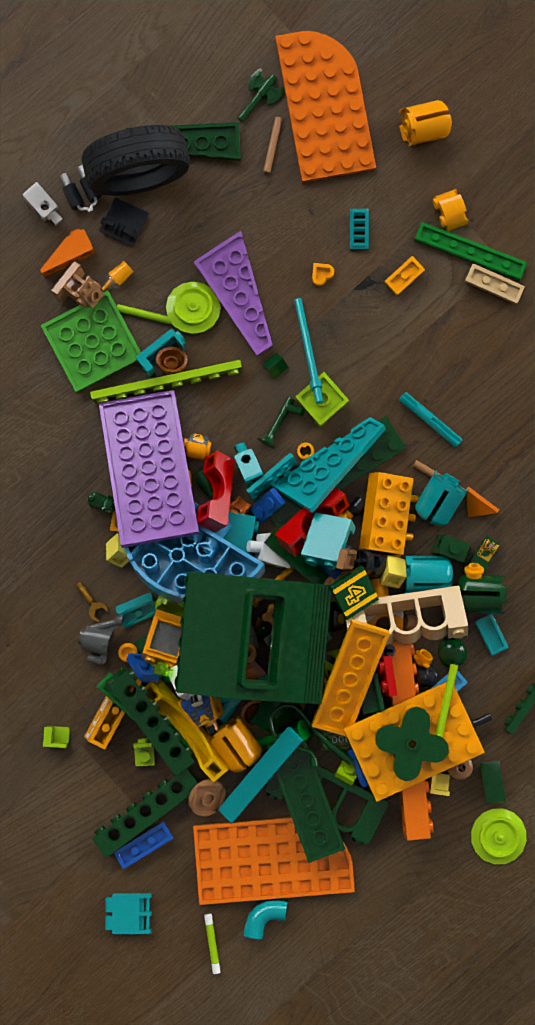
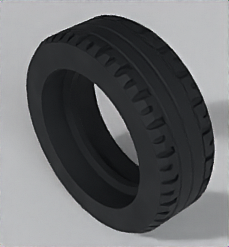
(135, 160)

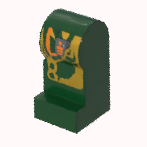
(484, 552)

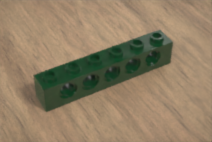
(182, 758)
(109, 845)

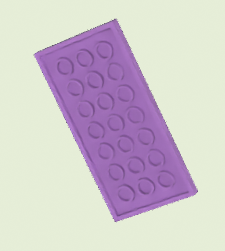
(148, 469)

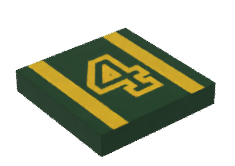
(353, 592)

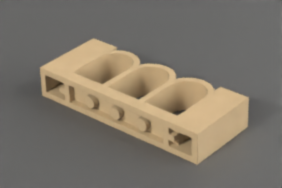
(452, 607)

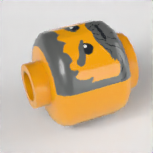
(197, 446)

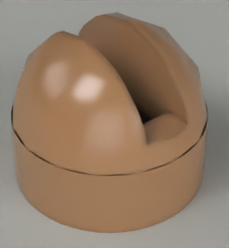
(410, 622)

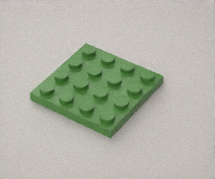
(91, 342)

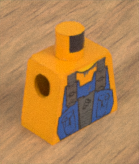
(204, 714)

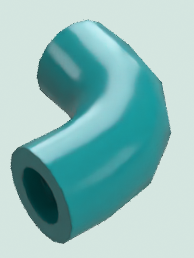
(261, 915)

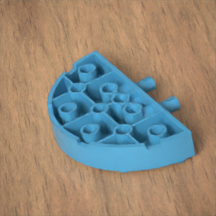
(166, 562)

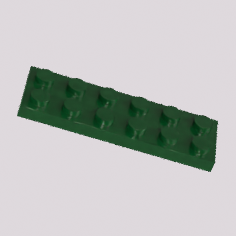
(309, 806)

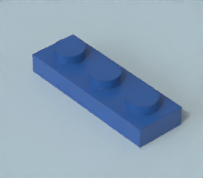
(143, 844)

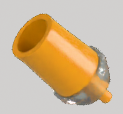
(117, 276)

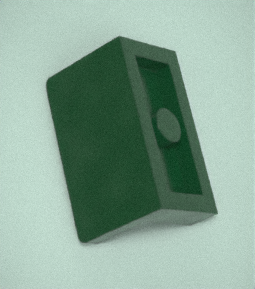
(373, 700)

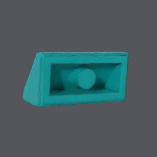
(137, 610)

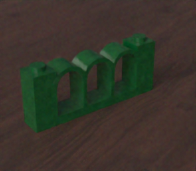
(369, 817)

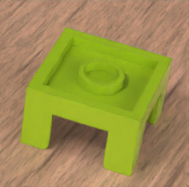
(332, 401)

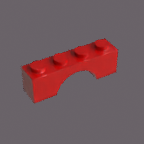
(219, 471)
(294, 532)

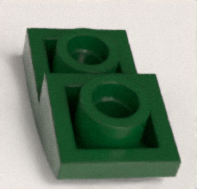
(492, 782)

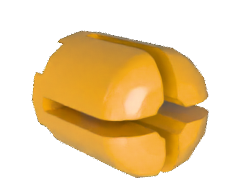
(425, 122)
(236, 745)

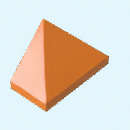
(477, 505)

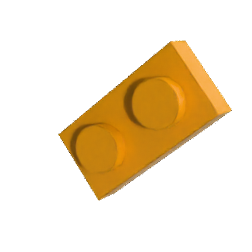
(404, 276)

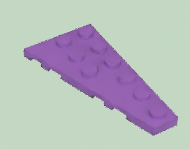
(233, 283)

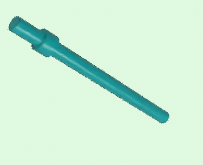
(315, 383)

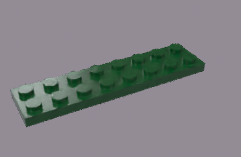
(383, 449)

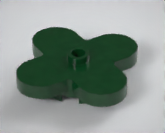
(414, 727)

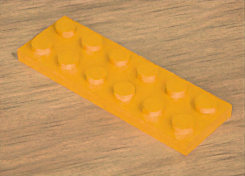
(350, 677)

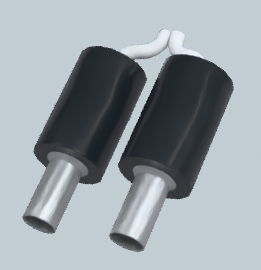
(73, 195)

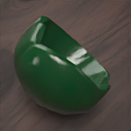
(452, 652)

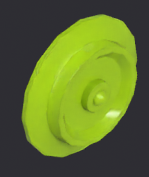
(193, 307)
(498, 836)

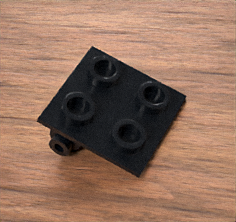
(123, 222)

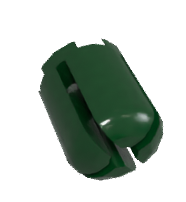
(484, 604)

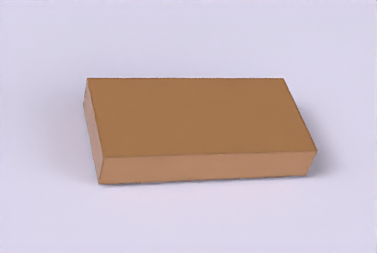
(346, 559)

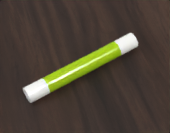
(212, 943)

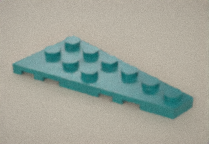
(326, 468)

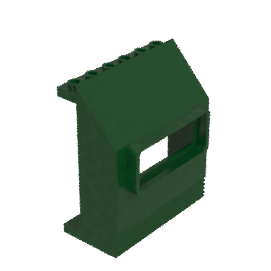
(218, 631)

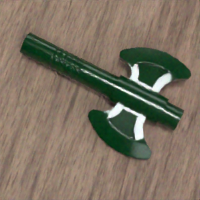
(265, 88)

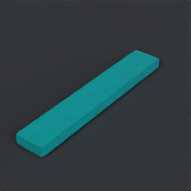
(260, 774)

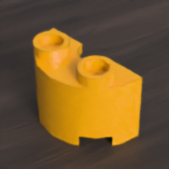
(452, 210)

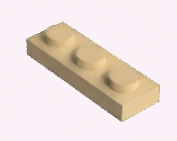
(494, 284)

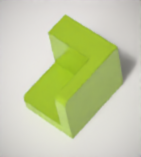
(56, 736)

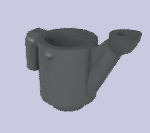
(99, 639)

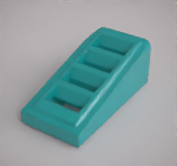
(356, 213)

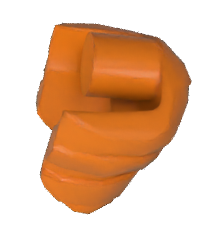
(239, 506)

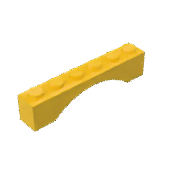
(196, 738)

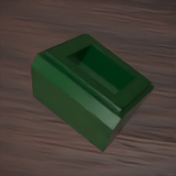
(275, 365)

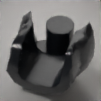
(427, 676)

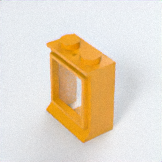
(163, 639)

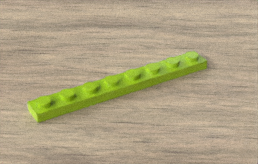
(159, 383)

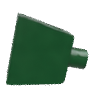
(451, 548)

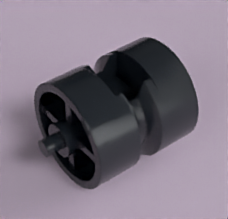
(373, 562)

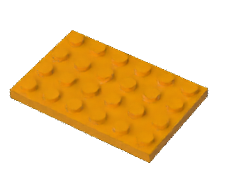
(378, 765)

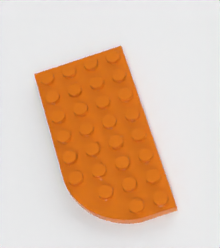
(324, 106)
(263, 863)

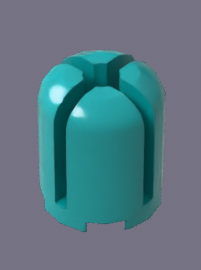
(449, 502)
(427, 573)

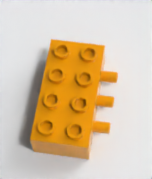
(387, 513)

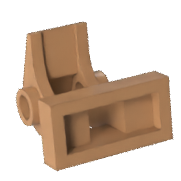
(71, 284)

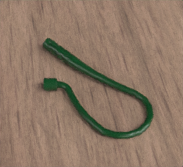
(313, 761)

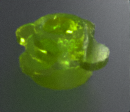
(161, 668)

